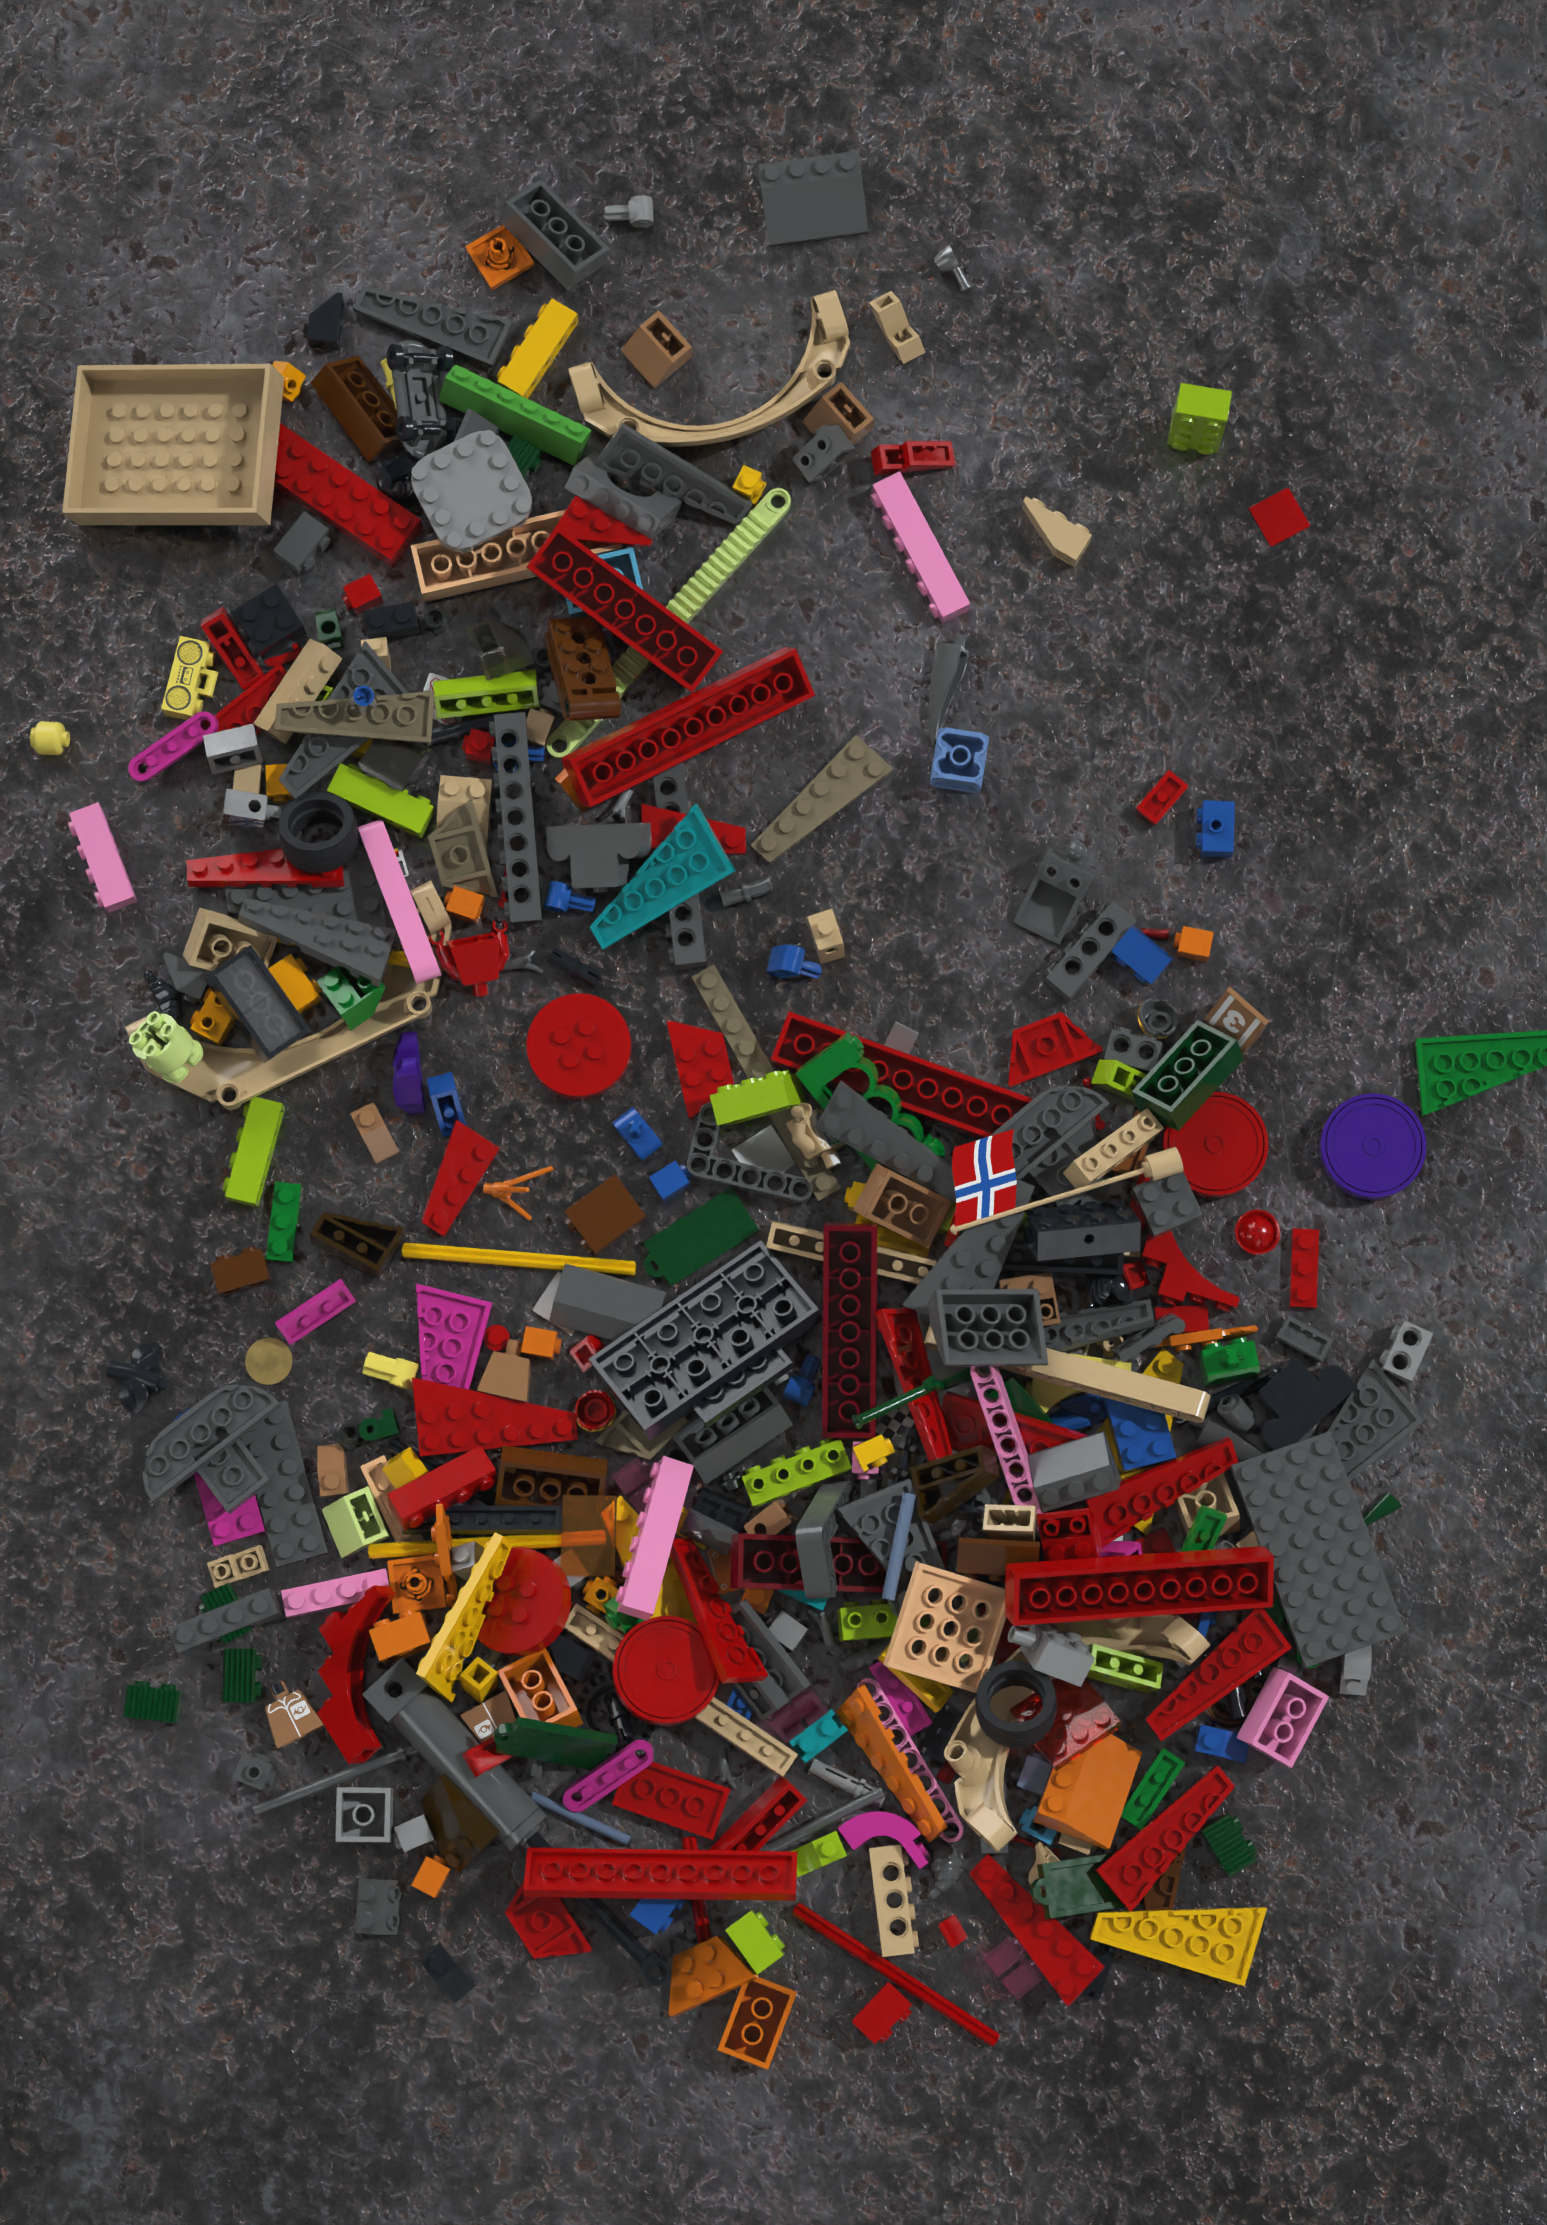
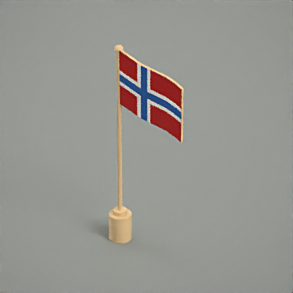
(987, 1179)

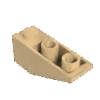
(1061, 536)

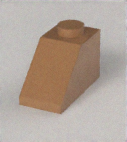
(374, 1133)
(332, 1471)

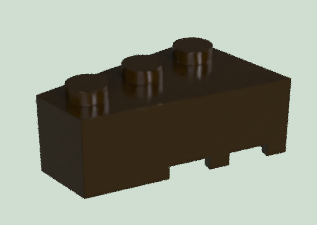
(358, 1242)
(952, 1480)

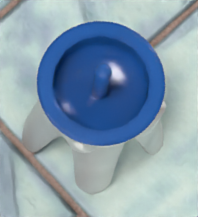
(363, 697)

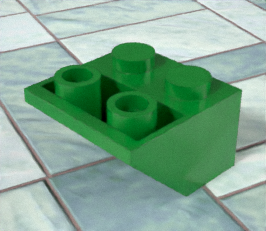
(351, 996)

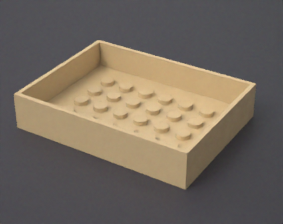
(173, 444)

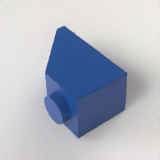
(445, 1102)
(1220, 1744)

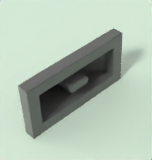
(708, 1532)

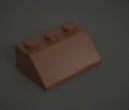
(990, 1556)

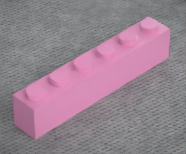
(920, 548)
(654, 1538)

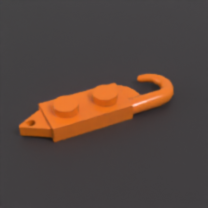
(1183, 1342)
(443, 1557)

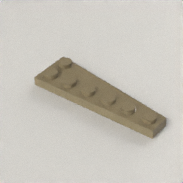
(395, 718)
(836, 786)

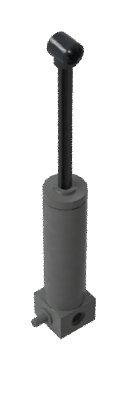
(442, 1741)

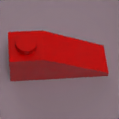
(232, 647)

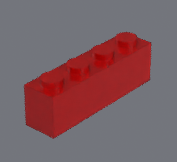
(444, 1485)
(762, 1818)

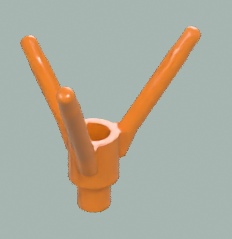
(504, 1189)

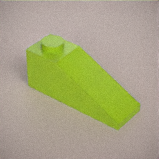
(1117, 1078)

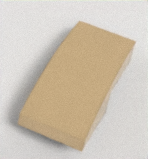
(238, 1566)

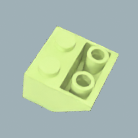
(355, 1522)

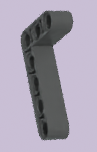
(738, 1169)
(814, 1538)

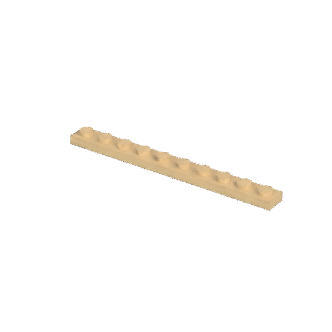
(716, 1715)

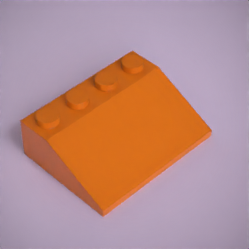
(1090, 1792)

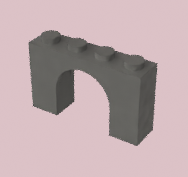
(644, 514)
(248, 1611)

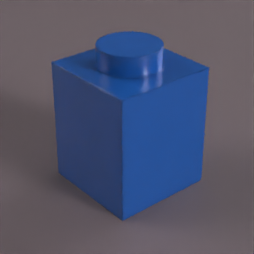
(670, 1180)

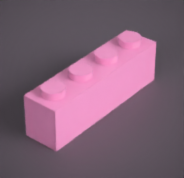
(102, 857)
(331, 1593)

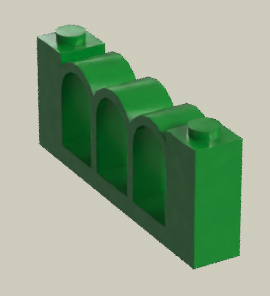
(846, 1054)

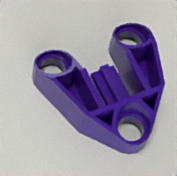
(408, 1074)

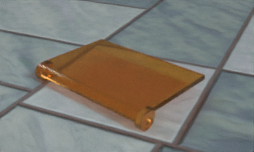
(588, 1535)

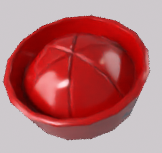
(1257, 1232)

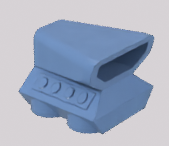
(959, 760)

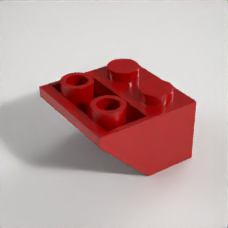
(1069, 1534)

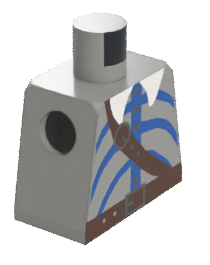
(238, 813)

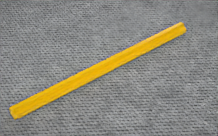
(518, 1259)
(425, 1548)

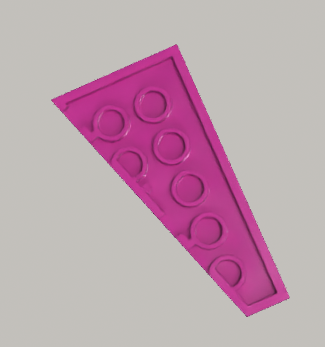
(450, 1335)

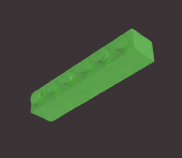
(515, 414)

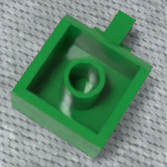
(1228, 1363)

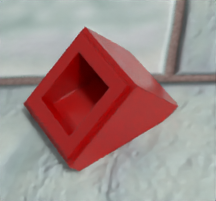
(1135, 1275)
(585, 1349)
(952, 1931)

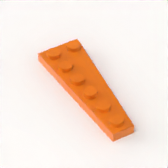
(861, 1718)

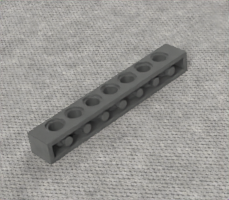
(516, 725)
(694, 954)

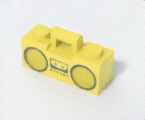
(185, 679)

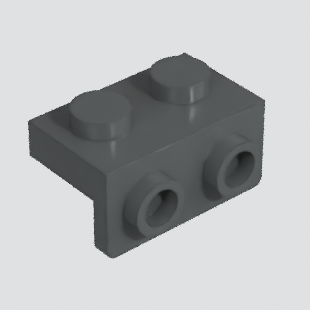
(378, 1906)

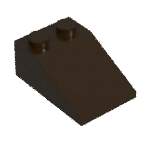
(456, 1824)

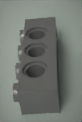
(1067, 984)

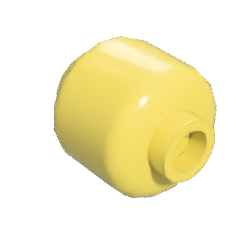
(49, 738)

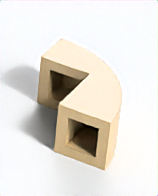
(895, 327)

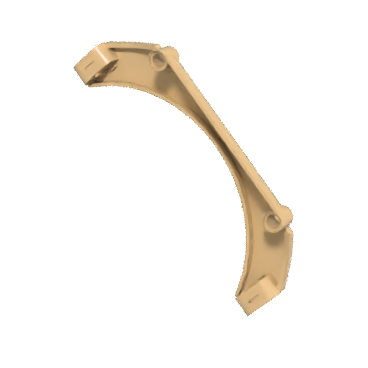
(245, 1073)

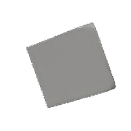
(901, 1038)

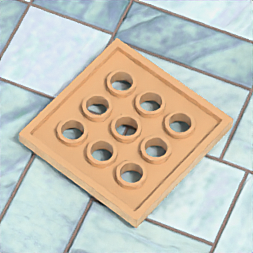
(941, 1611)

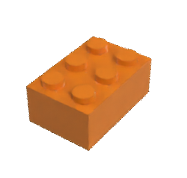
(401, 1637)
(539, 1690)
(757, 2021)

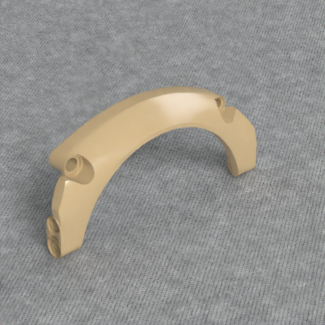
(824, 353)
(983, 1762)

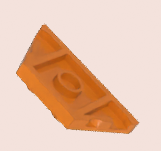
(705, 1974)

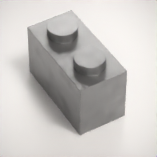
(232, 749)

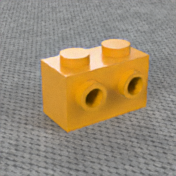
(212, 1020)

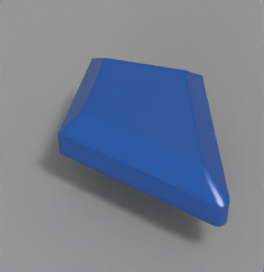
(1088, 1406)
(1069, 1419)

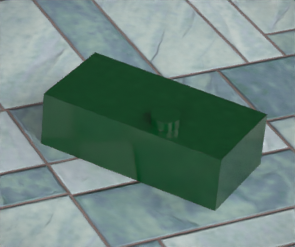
(1188, 1075)

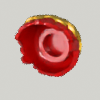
(595, 1410)

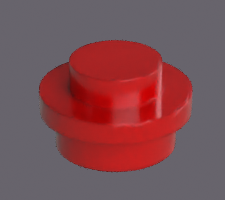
(496, 1337)

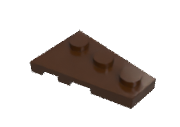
(1164, 1890)

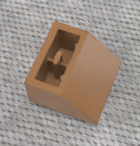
(657, 349)
(840, 408)
(1047, 1296)

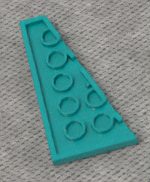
(675, 872)

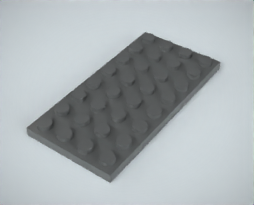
(1320, 1549)

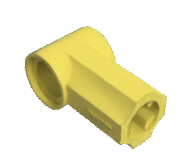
(396, 1372)

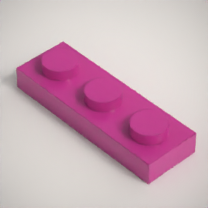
(315, 1311)
(901, 1699)

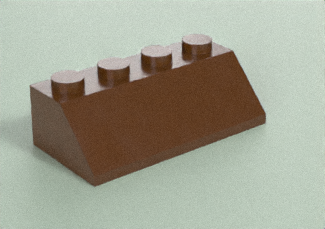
(359, 406)
(543, 1477)

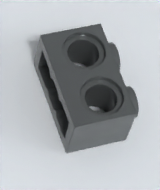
(1134, 1044)

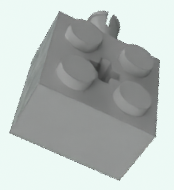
(1054, 1651)

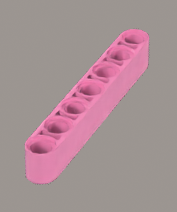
(399, 901)
(1005, 1430)
(921, 1768)

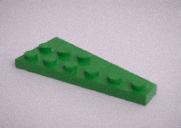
(1471, 1064)

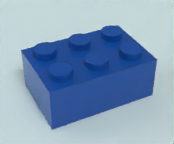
(1139, 1435)

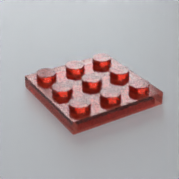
(1079, 1722)

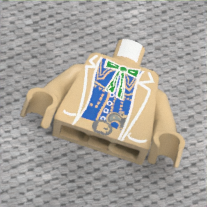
(811, 1139)

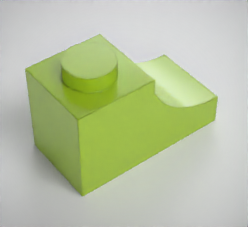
(819, 1853)

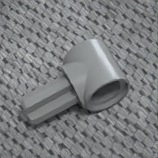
(638, 212)

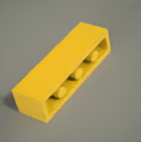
(538, 349)

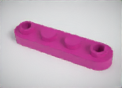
(172, 746)
(608, 1775)

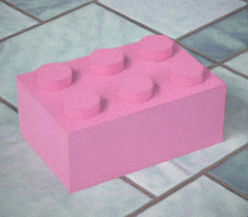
(1282, 1717)

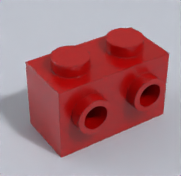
(882, 2013)

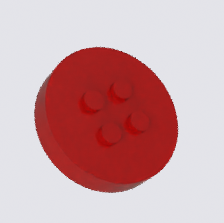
(579, 1046)
(1220, 1146)
(527, 1605)
(664, 1671)

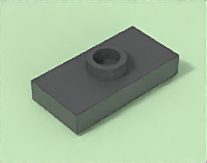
(1304, 1339)

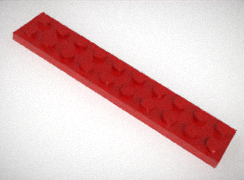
(661, 1874)

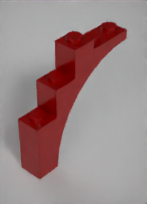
(1179, 1275)
(346, 1710)

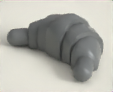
(944, 1864)

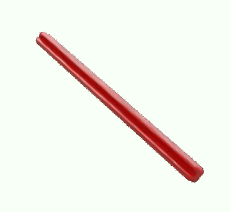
(895, 1974)

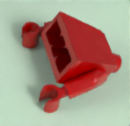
(474, 958)

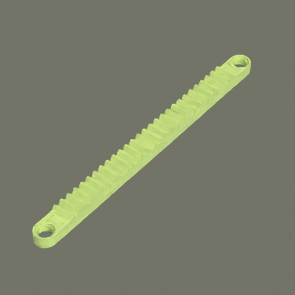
(686, 604)

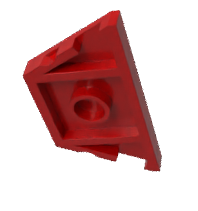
(1047, 1048)
(700, 1063)
(545, 1926)

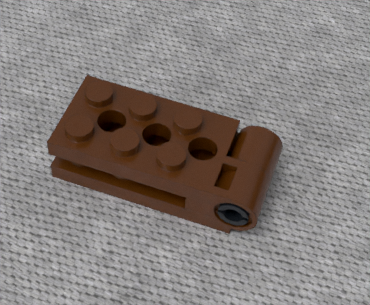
(581, 669)

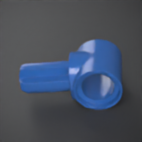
(561, 897)
(800, 1386)

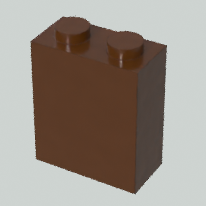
(604, 1216)

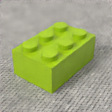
(757, 1097)
(755, 1940)

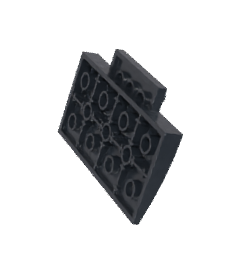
(709, 1344)

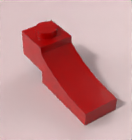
(912, 457)

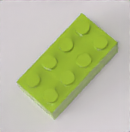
(1199, 418)

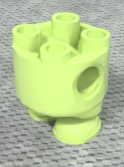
(165, 1047)

